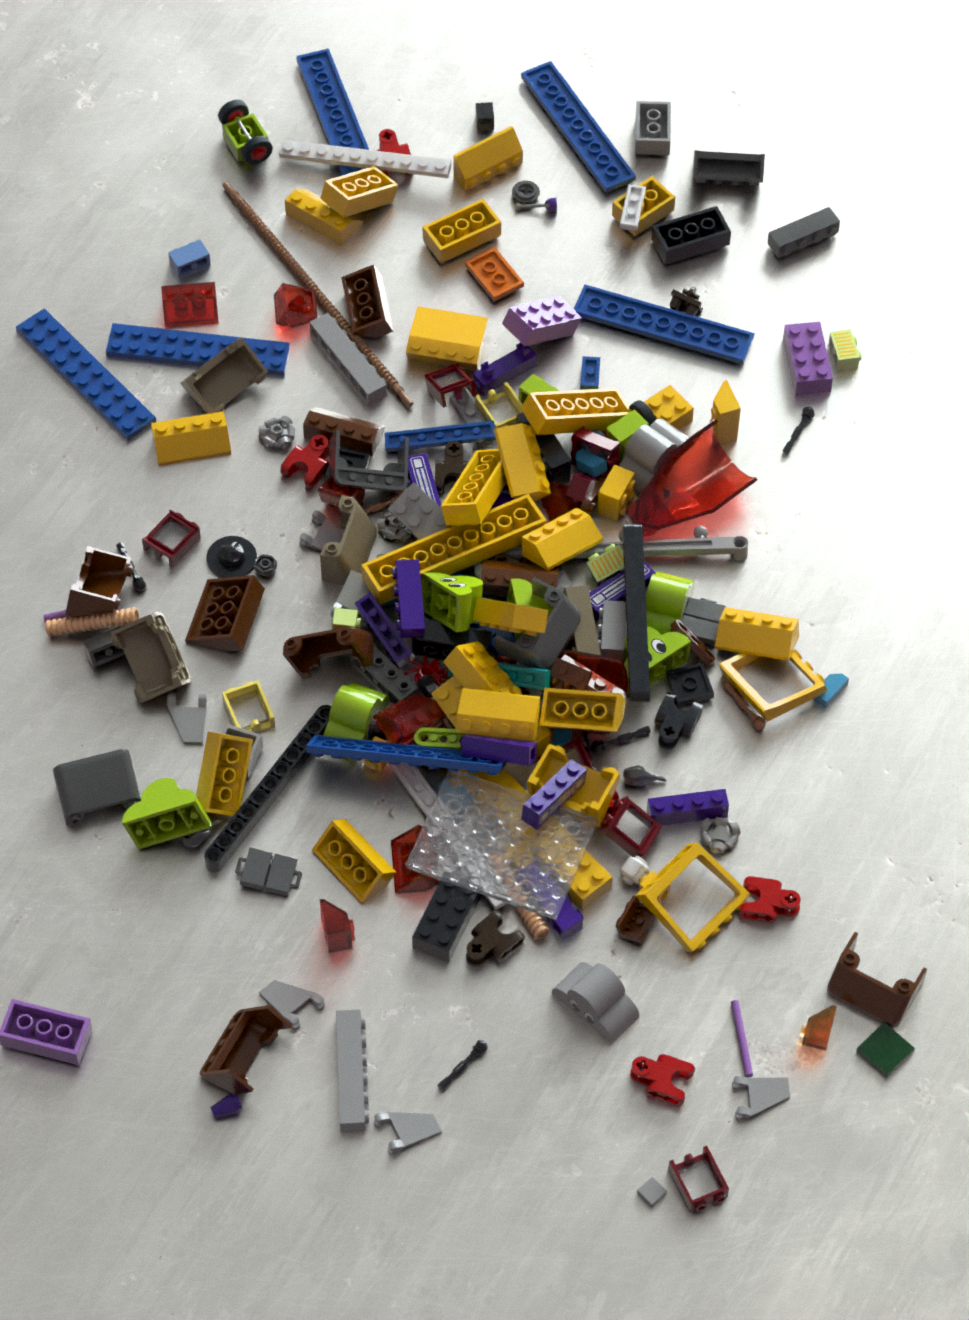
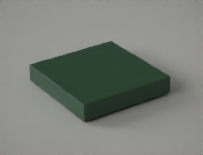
(885, 1049)

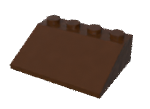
(226, 613)

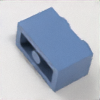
(189, 258)

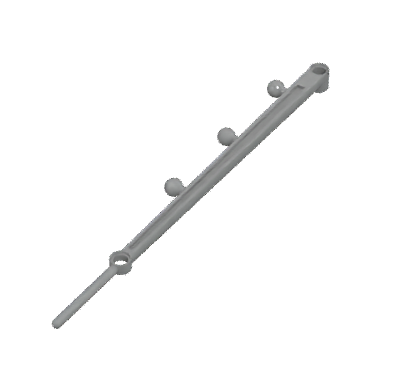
(699, 545)

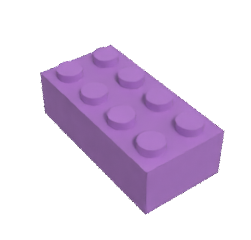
(541, 320)
(807, 358)
(45, 1032)

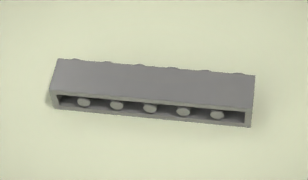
(348, 358)
(350, 1070)

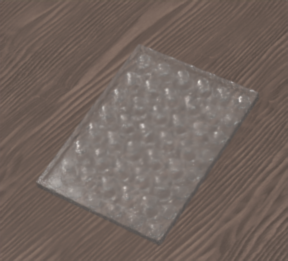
(484, 846)

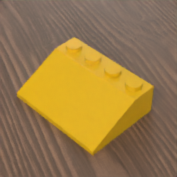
(447, 338)

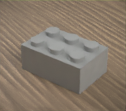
(653, 128)
(418, 512)
(612, 629)

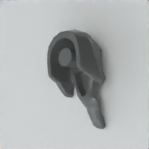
(639, 776)
(197, 838)

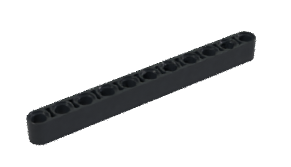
(636, 613)
(264, 794)

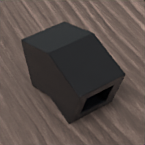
(427, 685)

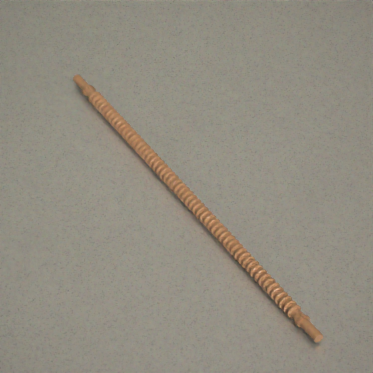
(320, 297)

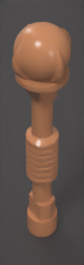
(378, 506)
(758, 722)

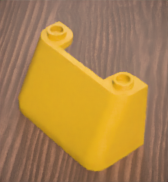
(591, 798)

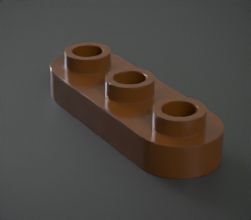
(591, 499)
(703, 653)

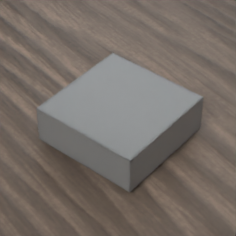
(652, 1192)

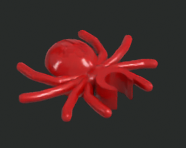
(428, 670)

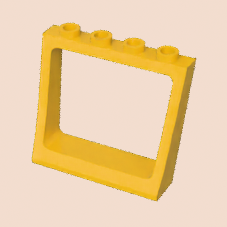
(770, 711)
(675, 867)

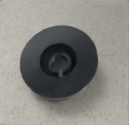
(231, 557)

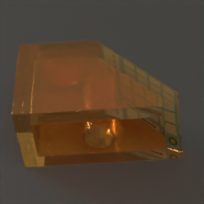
(818, 1028)

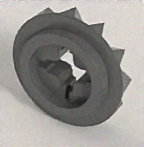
(519, 189)

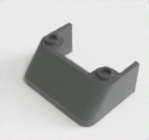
(391, 479)
(560, 626)

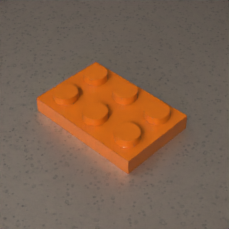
(494, 274)

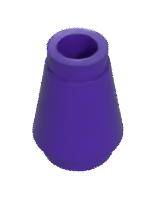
(226, 1106)

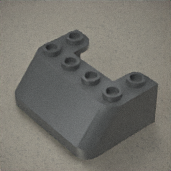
(728, 167)

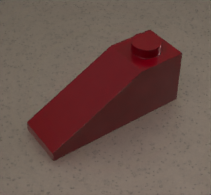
(581, 486)

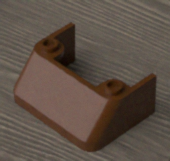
(869, 994)
(239, 1046)

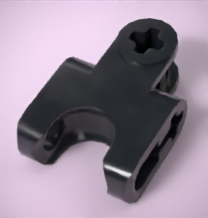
(675, 721)

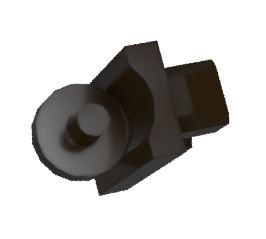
(686, 299)

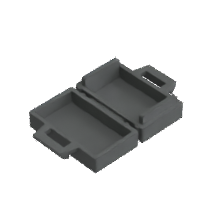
(703, 618)
(277, 876)

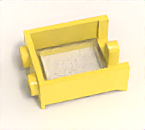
(500, 407)
(249, 707)

